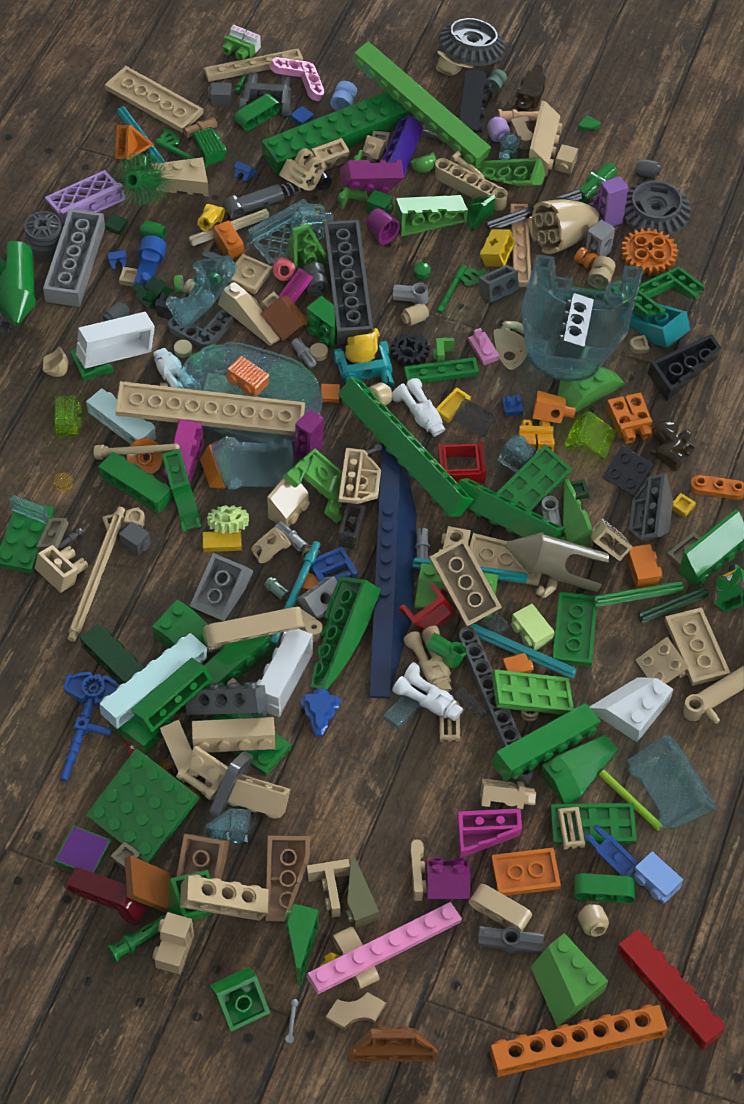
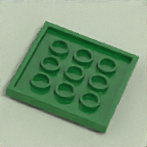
(143, 805)

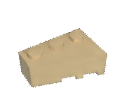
(188, 176)

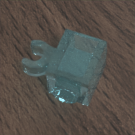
(510, 147)

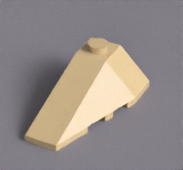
(247, 311)

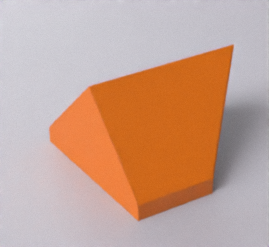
(129, 141)

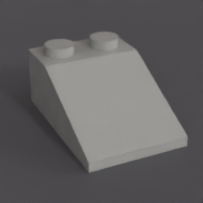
(221, 587)

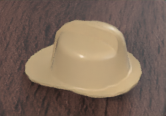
(449, 66)

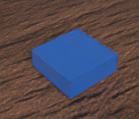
(302, 116)

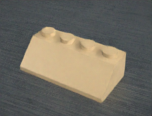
(546, 136)

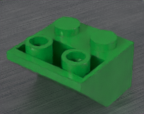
(321, 321)

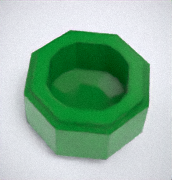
(421, 270)

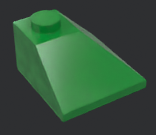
(174, 898)

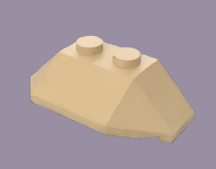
(359, 478)

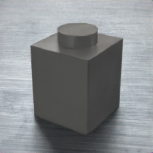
(220, 94)
(135, 538)

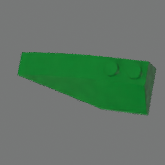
(346, 622)

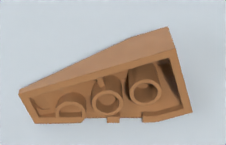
(285, 869)

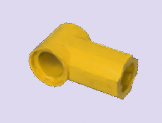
(210, 216)

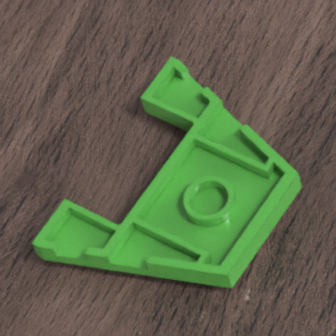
(323, 476)

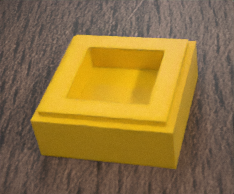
(683, 505)

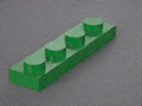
(442, 370)

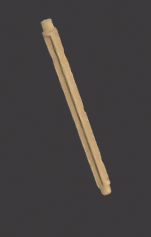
(96, 574)

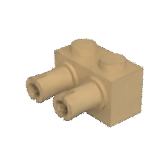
(57, 568)

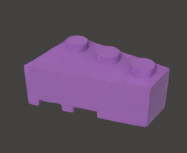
(611, 200)

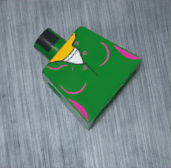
(730, 589)

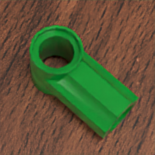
(450, 652)

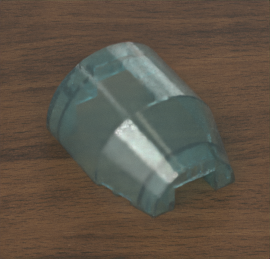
(543, 315)

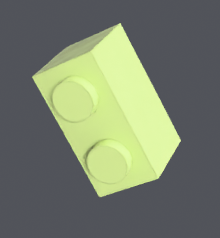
(532, 628)

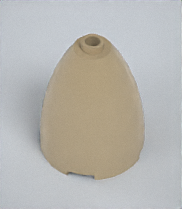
(561, 221)

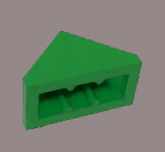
(479, 210)

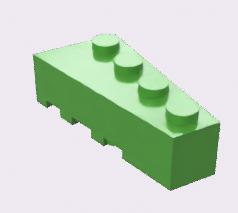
(429, 213)

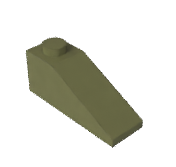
(360, 903)

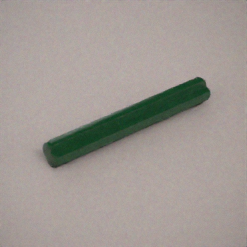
(673, 604)

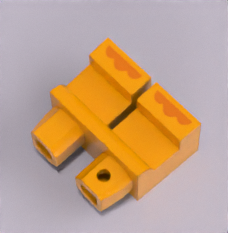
(538, 435)

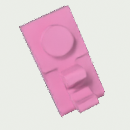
(483, 347)

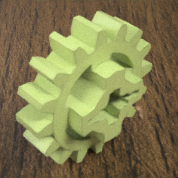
(228, 519)

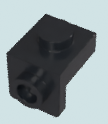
(162, 308)

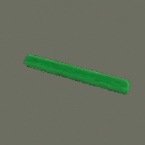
(638, 593)

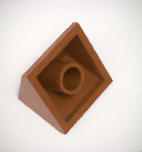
(284, 317)

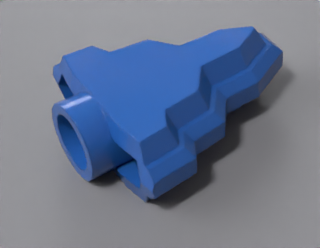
(320, 708)

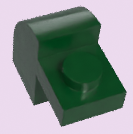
(152, 291)

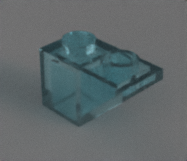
(231, 825)

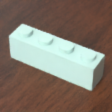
(103, 408)

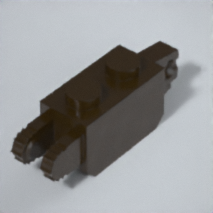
(531, 89)

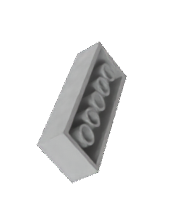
(74, 258)

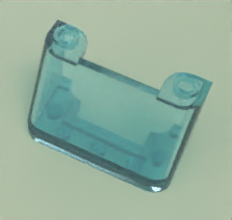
(210, 281)
(252, 463)
(672, 782)

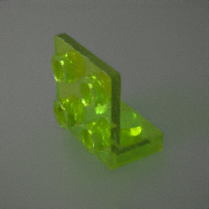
(592, 434)

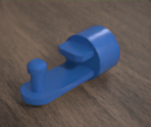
(151, 254)

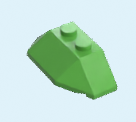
(585, 392)

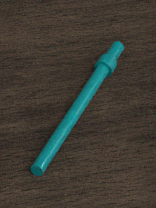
(309, 561)

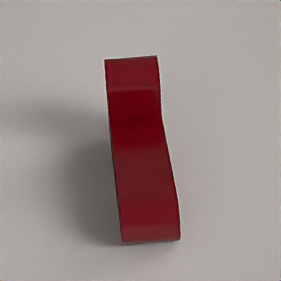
(105, 892)

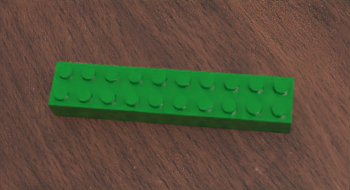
(349, 123)

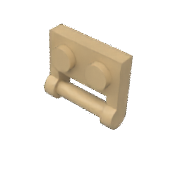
(207, 767)

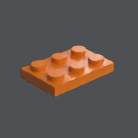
(526, 871)

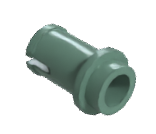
(276, 588)

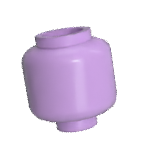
(497, 128)

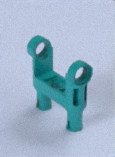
(377, 368)

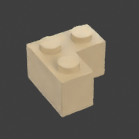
(176, 940)

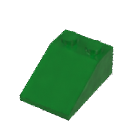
(178, 623)
(302, 931)

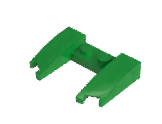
(675, 279)

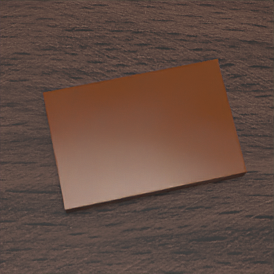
(147, 883)

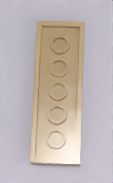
(153, 99)

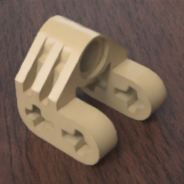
(301, 169)

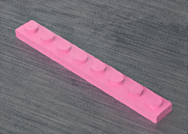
(383, 948)

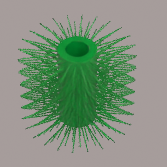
(143, 179)

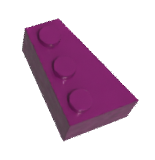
(371, 176)

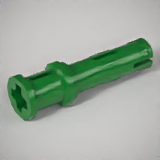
(129, 942)

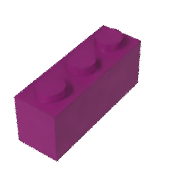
(308, 434)

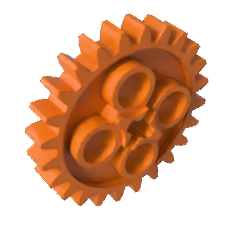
(650, 251)

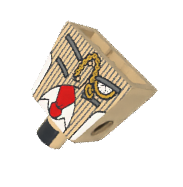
(606, 535)

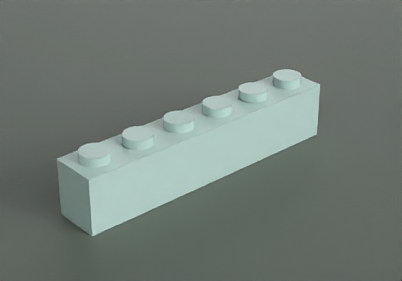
(118, 705)

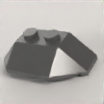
(652, 509)

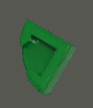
(589, 123)

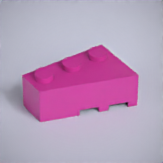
(190, 440)
(486, 828)

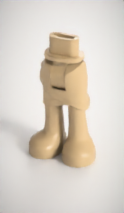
(435, 669)

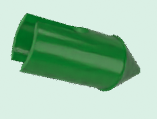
(17, 282)

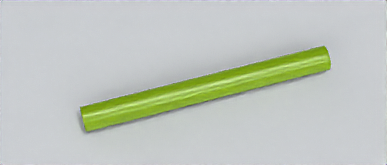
(630, 799)

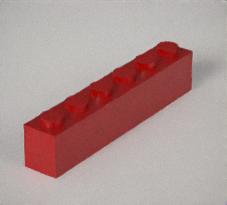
(671, 989)

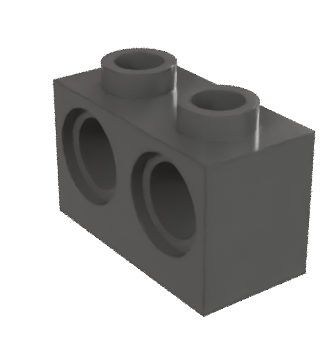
(499, 283)

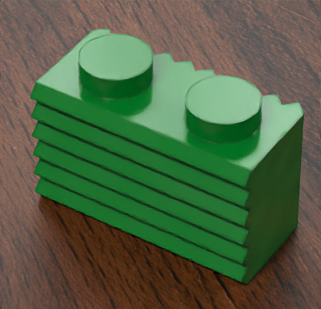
(209, 146)

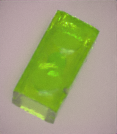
(67, 415)

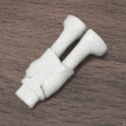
(168, 366)
(424, 412)
(436, 701)

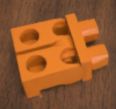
(630, 417)

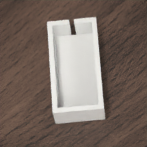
(115, 339)
(286, 669)

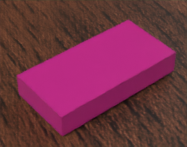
(297, 285)

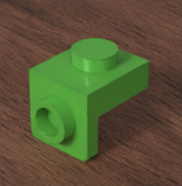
(443, 345)

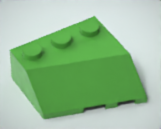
(567, 979)

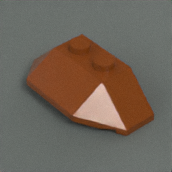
(393, 1045)

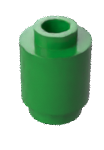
(152, 228)

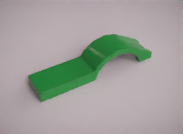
(181, 490)

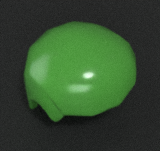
(424, 164)

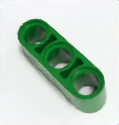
(257, 112)
(604, 888)

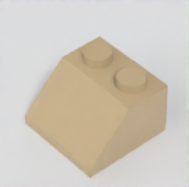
(287, 502)

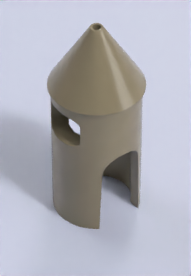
(548, 556)

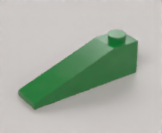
(576, 769)

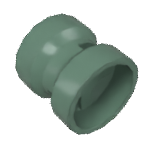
(496, 80)

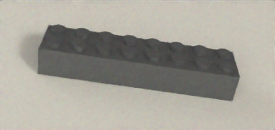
(347, 279)

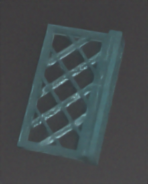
(273, 224)

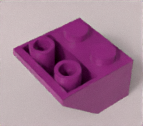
(448, 878)

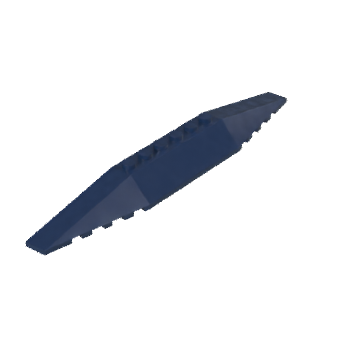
(393, 573)

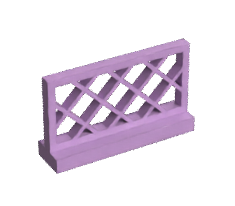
(97, 202)

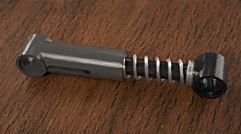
(238, 206)

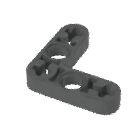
(206, 333)
(233, 773)

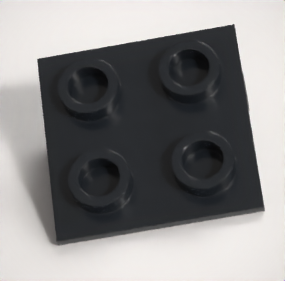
(628, 470)

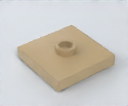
(250, 273)

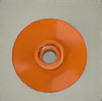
(148, 466)

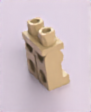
(507, 793)

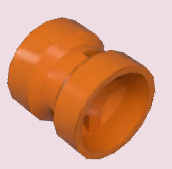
(585, 258)

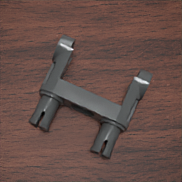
(254, 90)

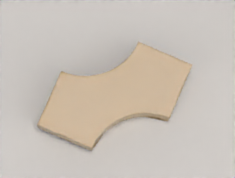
(364, 1009)

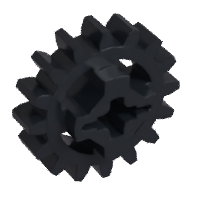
(410, 349)

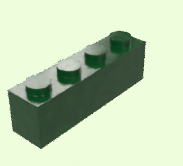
(110, 654)

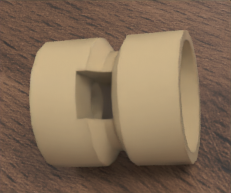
(601, 272)

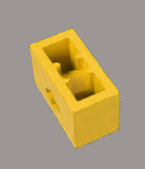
(497, 248)

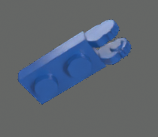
(613, 852)

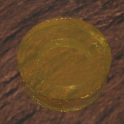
(63, 481)

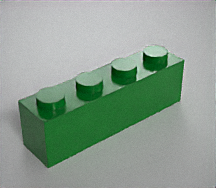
(135, 482)
(171, 694)

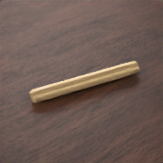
(237, 224)

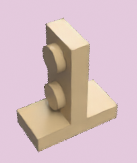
(327, 873)

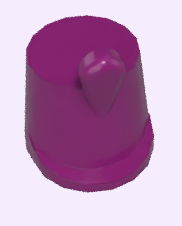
(383, 226)

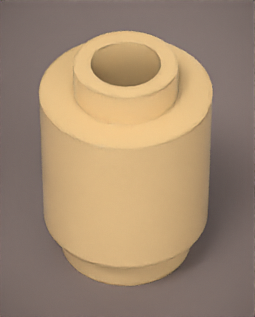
(415, 314)

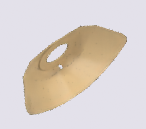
(510, 342)

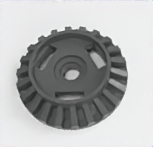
(471, 42)
(661, 195)

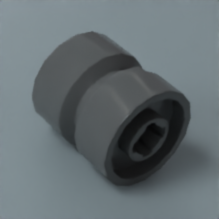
(319, 284)

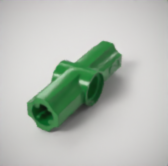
(594, 180)

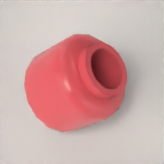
(288, 273)

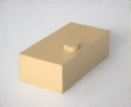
(464, 582)

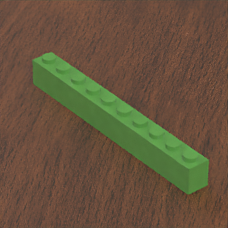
(421, 104)

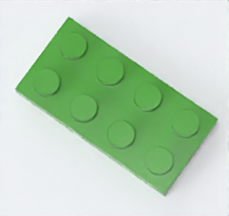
(532, 692)

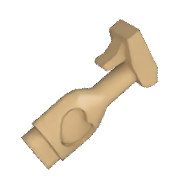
(456, 158)

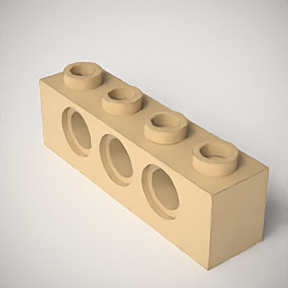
(214, 902)

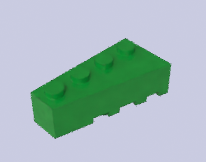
(238, 659)

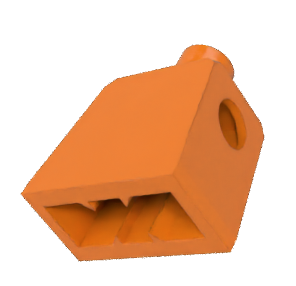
(551, 408)

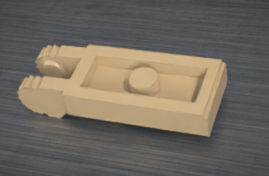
(418, 869)

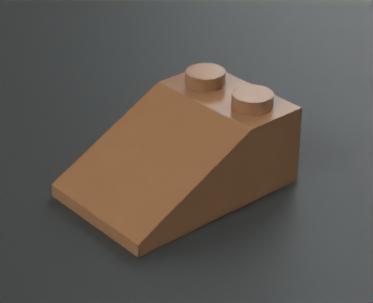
(202, 854)

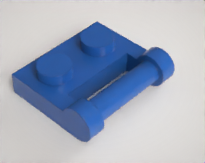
(331, 562)

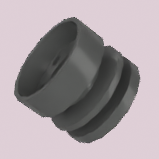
(43, 233)

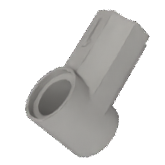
(417, 293)
(550, 514)

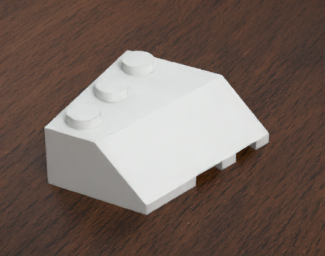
(634, 706)

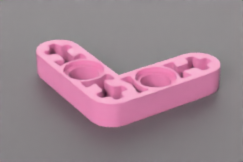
(300, 69)

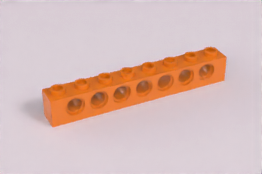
(506, 1064)

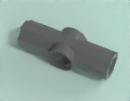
(523, 942)

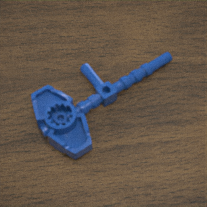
(88, 691)

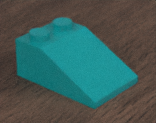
(662, 329)

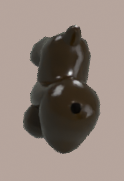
(671, 444)

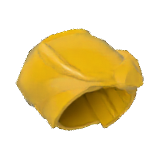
(362, 347)

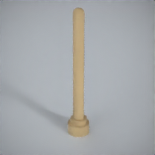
(102, 452)

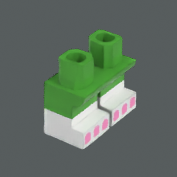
(241, 43)

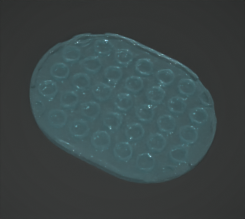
(287, 381)

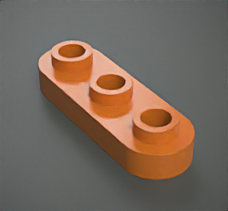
(709, 487)

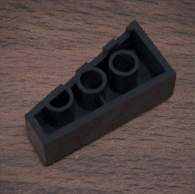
(473, 100)
(681, 366)

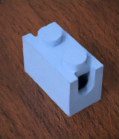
(657, 878)

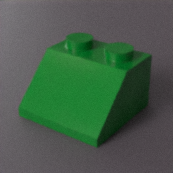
(240, 999)

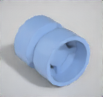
(343, 95)

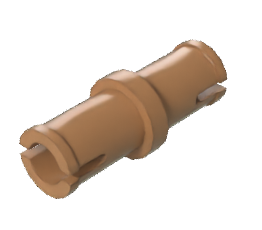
(188, 131)

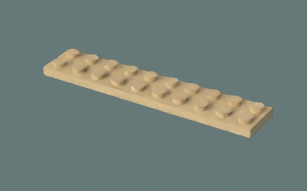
(208, 408)

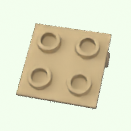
(662, 662)

